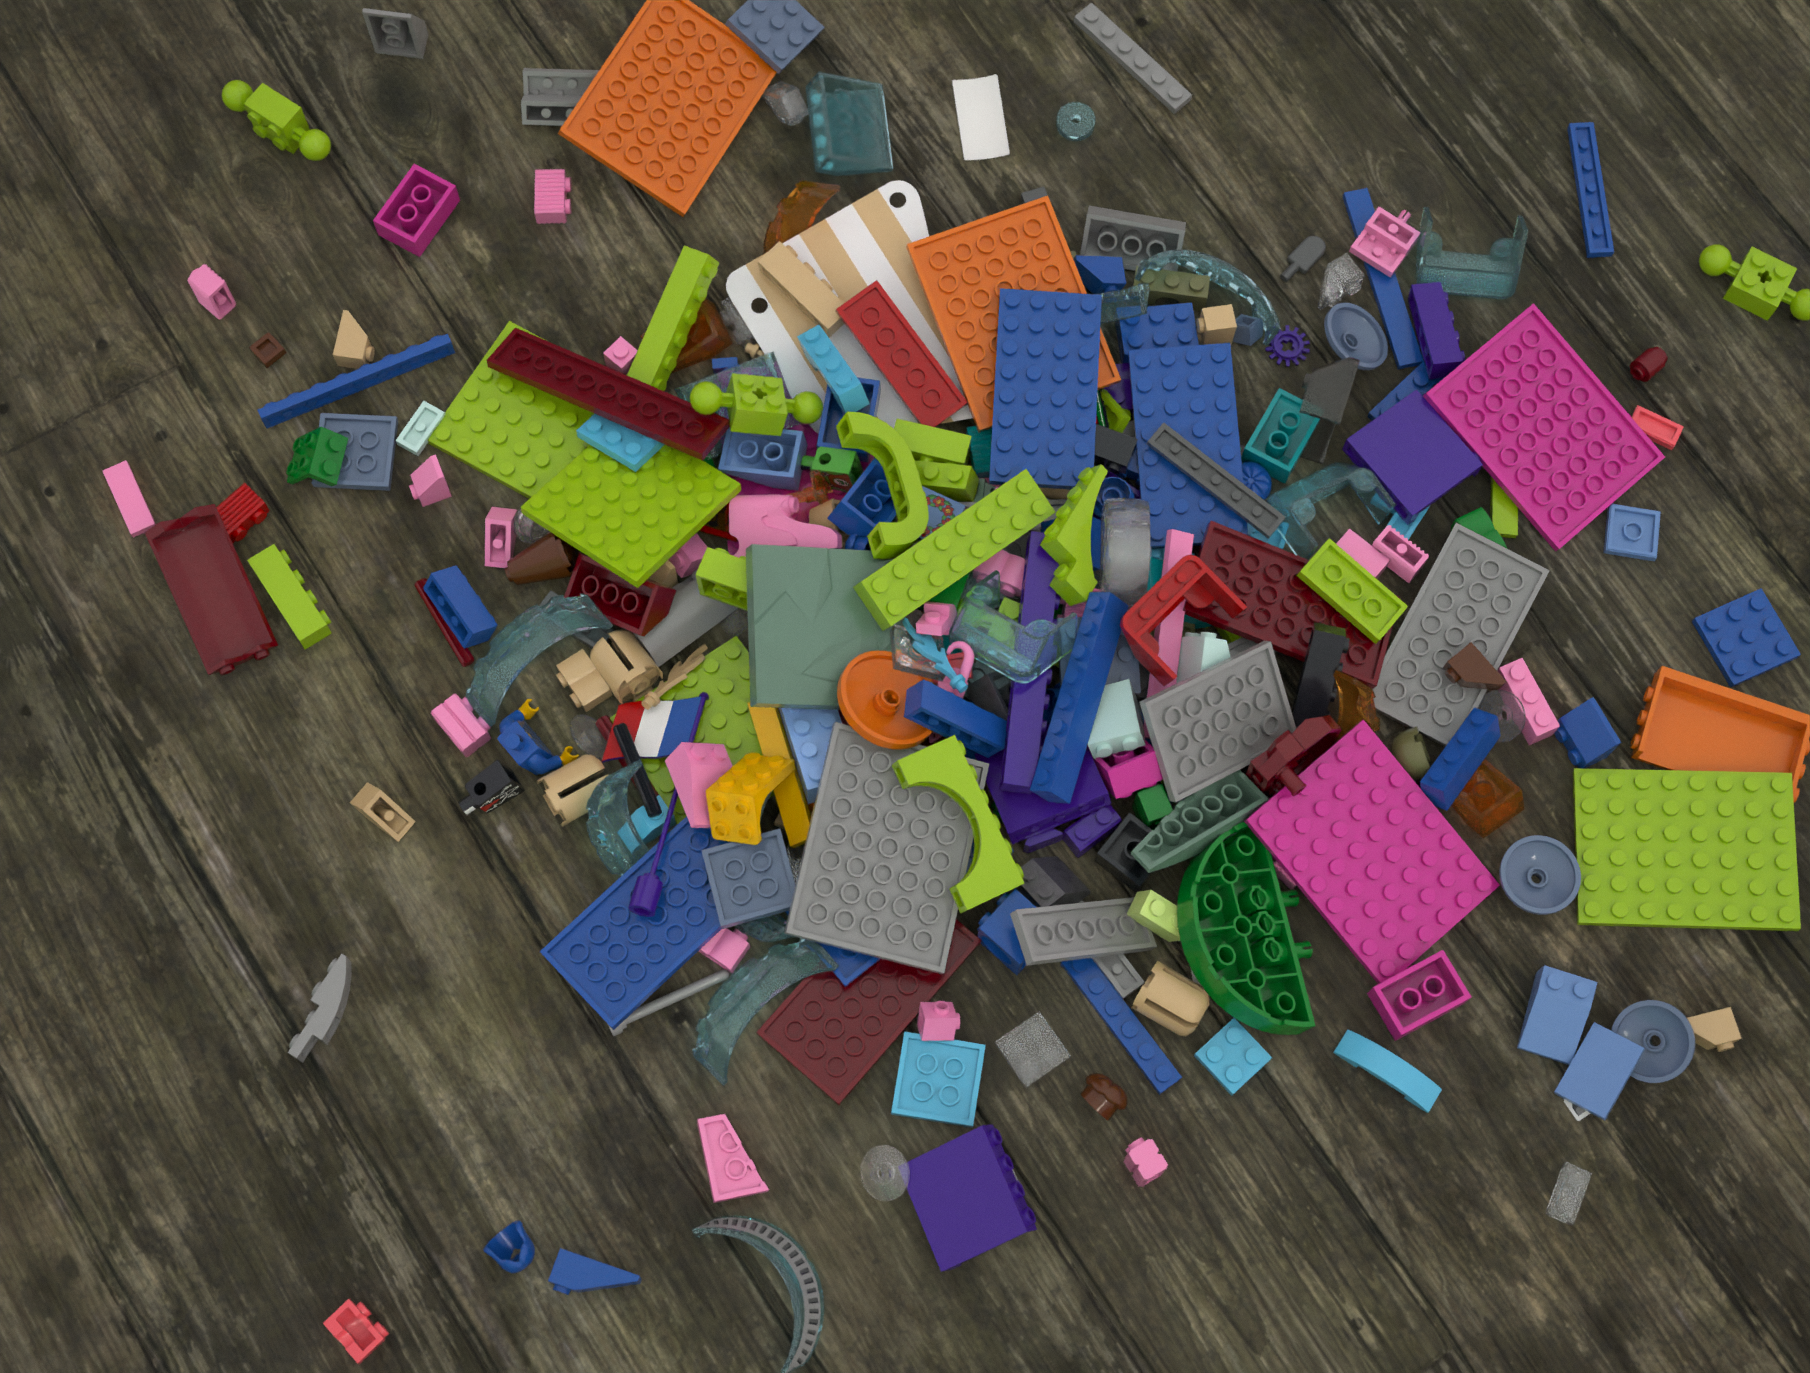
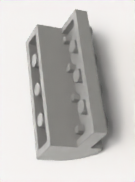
(552, 94)
(687, 620)

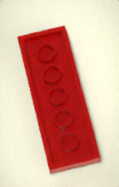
(901, 356)

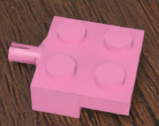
(1385, 241)

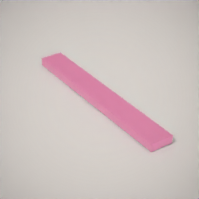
(1169, 631)

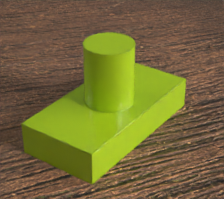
(1117, 416)

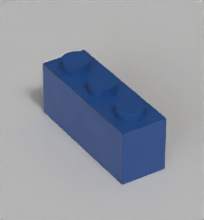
(460, 606)

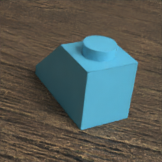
(648, 827)

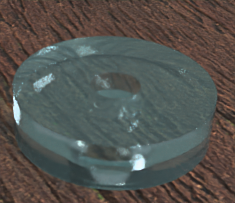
(1071, 130)

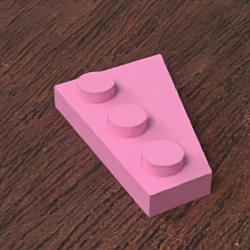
(726, 1161)

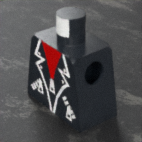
(491, 788)

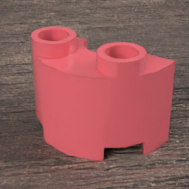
(355, 1330)

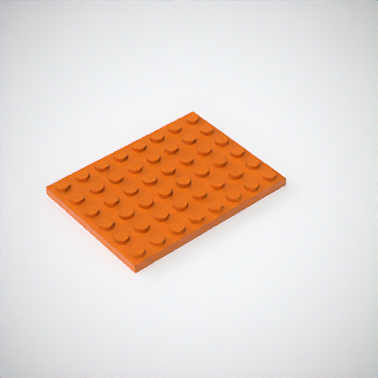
(669, 101)
(963, 281)

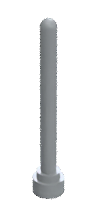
(671, 998)

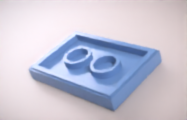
(1599, 1071)

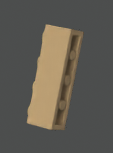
(802, 287)

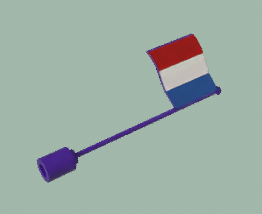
(655, 736)

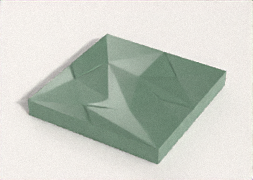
(806, 622)

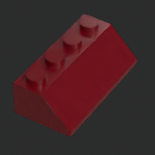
(619, 600)

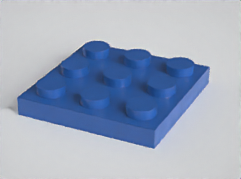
(1746, 638)

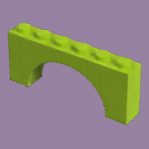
(947, 770)

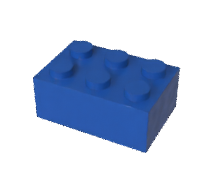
(1159, 328)
(833, 413)

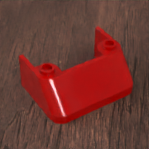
(1186, 580)

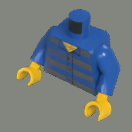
(527, 746)

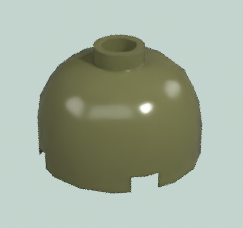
(1411, 753)

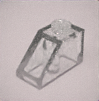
(786, 102)

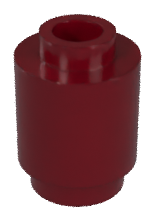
(1648, 364)

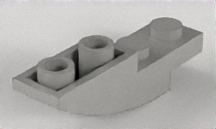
(331, 1000)

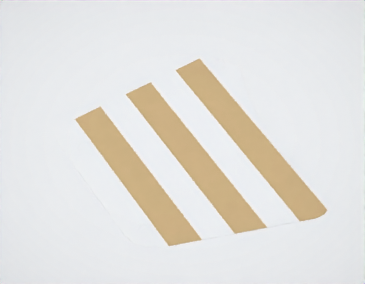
(850, 253)

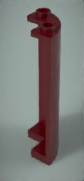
(211, 589)

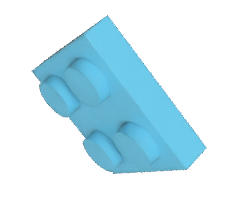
(1232, 1056)

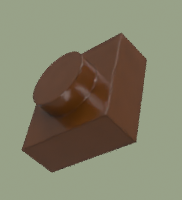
(267, 350)

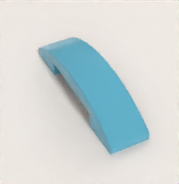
(1389, 1069)

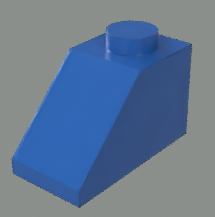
(1101, 273)

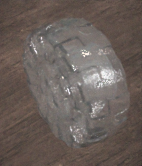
(1125, 549)

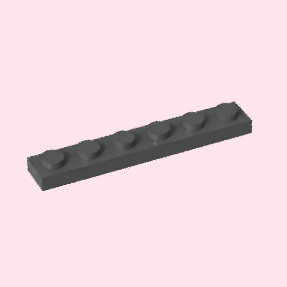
(1216, 480)

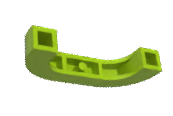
(883, 442)

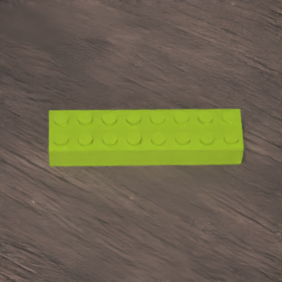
(954, 550)

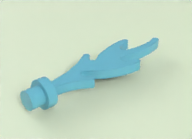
(927, 647)

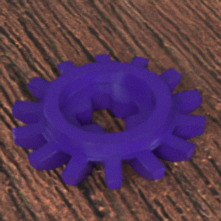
(1297, 346)

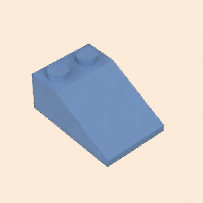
(765, 458)
(1556, 1014)

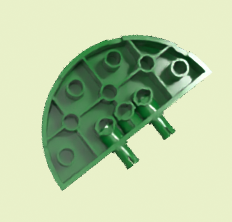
(1241, 936)

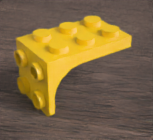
(739, 795)

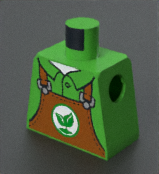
(837, 465)

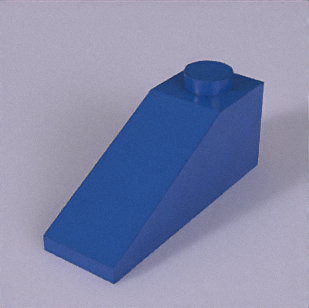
(584, 1274)

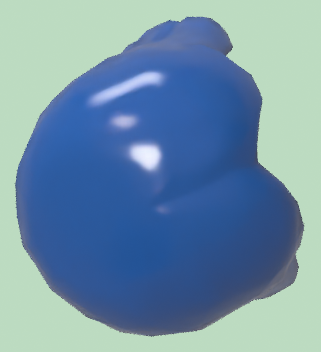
(505, 1242)

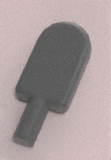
(1304, 256)

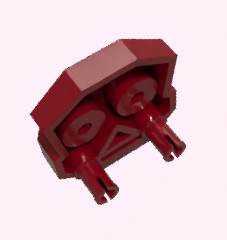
(1292, 754)

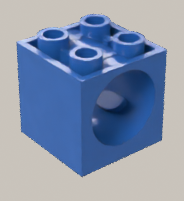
(999, 934)

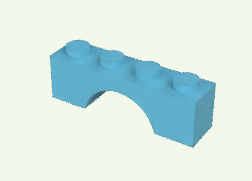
(836, 372)

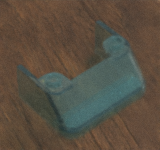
(1470, 273)
(1298, 499)
(1005, 644)

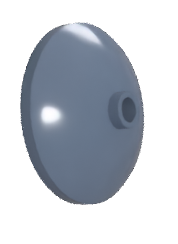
(1356, 335)
(1551, 863)
(1677, 1045)

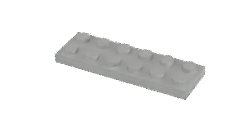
(1079, 931)

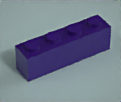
(1435, 329)

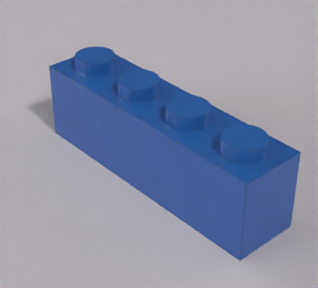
(952, 715)
(1460, 758)

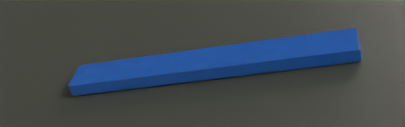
(1385, 289)

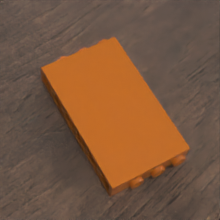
(1716, 728)

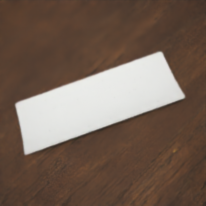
(981, 118)

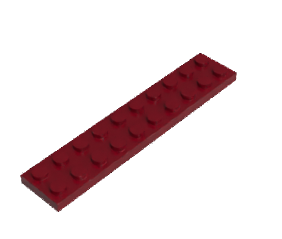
(608, 393)

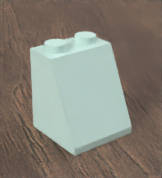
(1200, 653)
(1117, 721)

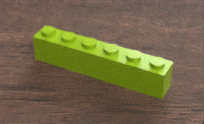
(673, 318)

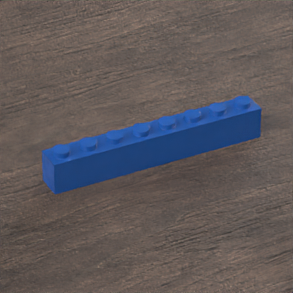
(1079, 698)

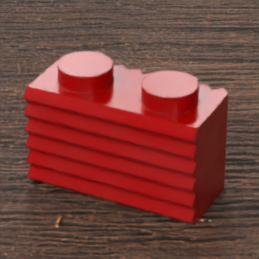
(242, 511)

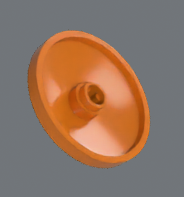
(874, 701)

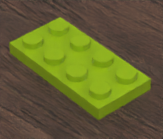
(1352, 591)

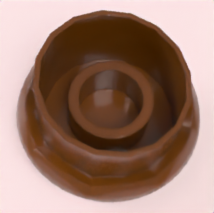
(1104, 1095)

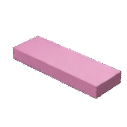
(129, 498)

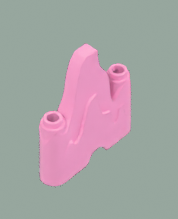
(769, 522)

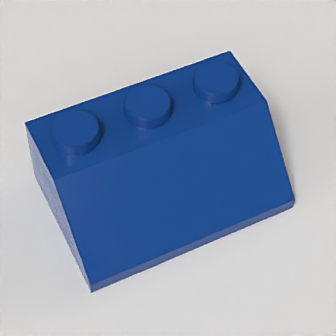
(865, 503)

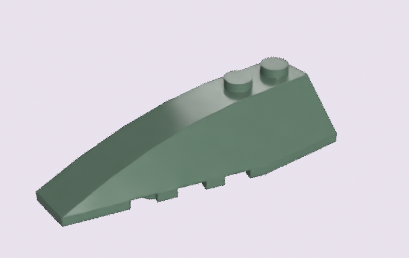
(1199, 821)

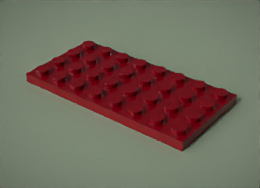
(1278, 602)
(843, 1031)

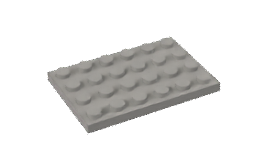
(1217, 720)

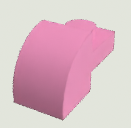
(936, 619)

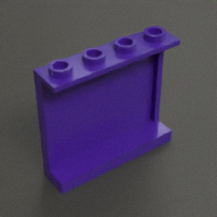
(1412, 455)
(1031, 814)
(968, 1197)

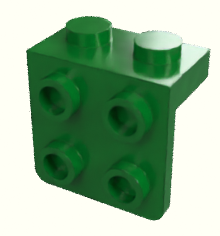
(317, 456)

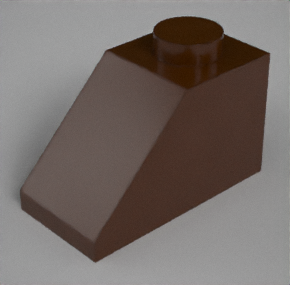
(1473, 670)

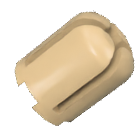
(642, 669)
(568, 778)
(1172, 1000)

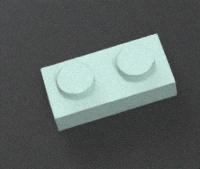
(420, 428)

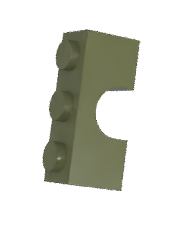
(1176, 285)

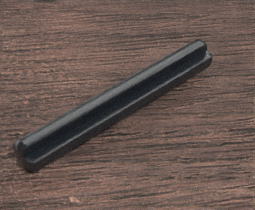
(640, 777)

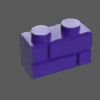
(1091, 830)

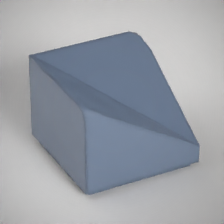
(1248, 330)

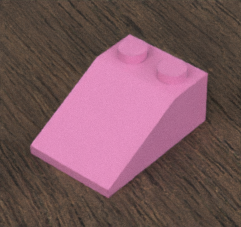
(693, 771)

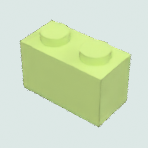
(1155, 914)

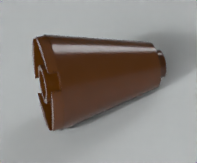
(542, 561)

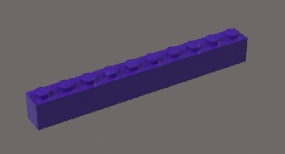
(1029, 699)

